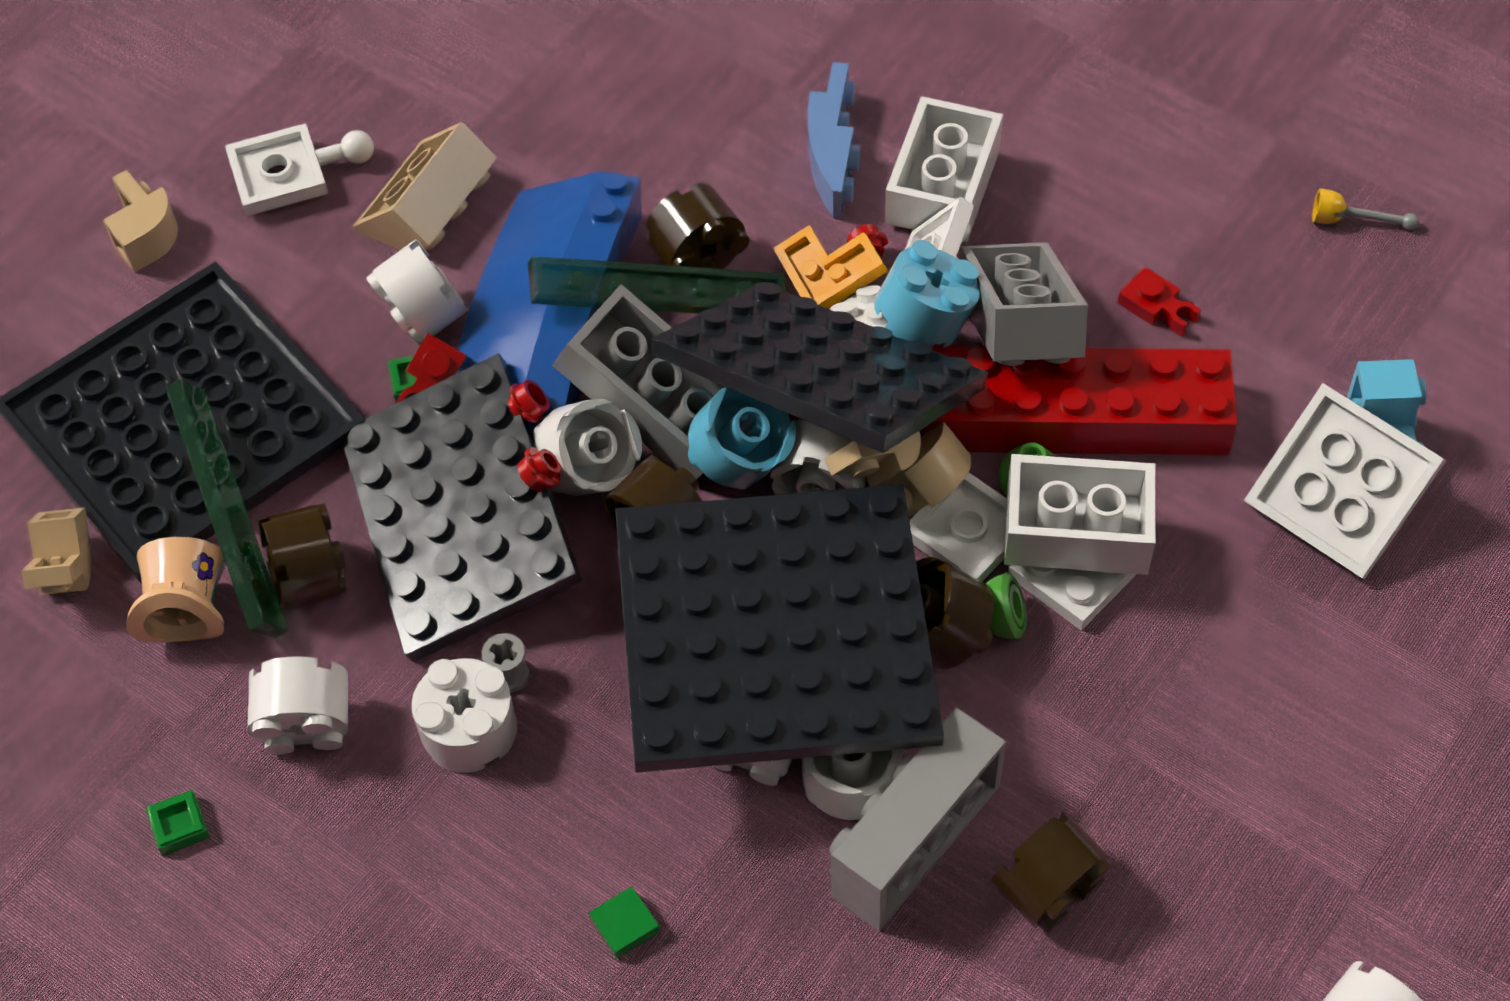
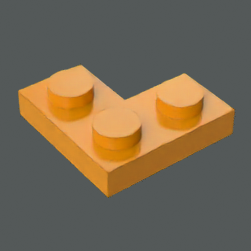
(831, 276)

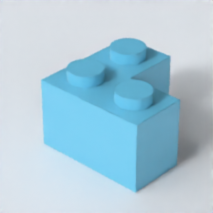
(1389, 392)

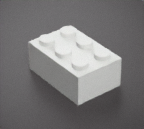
(942, 158)
(1080, 514)

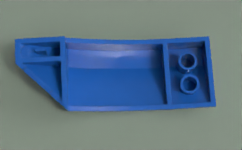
(566, 219)

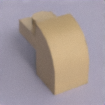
(144, 226)
(876, 466)
(936, 472)
(59, 552)

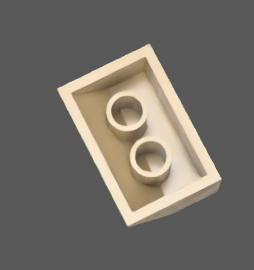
(428, 189)

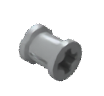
(510, 661)

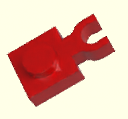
(1155, 298)
(432, 364)

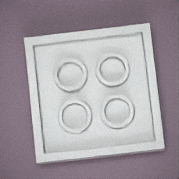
(1344, 480)

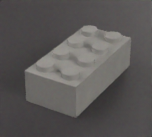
(1026, 304)
(615, 363)
(915, 819)

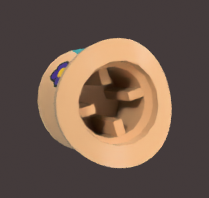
(177, 591)

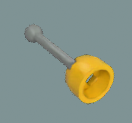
(1331, 207)

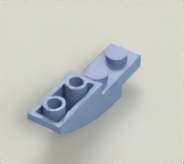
(832, 140)

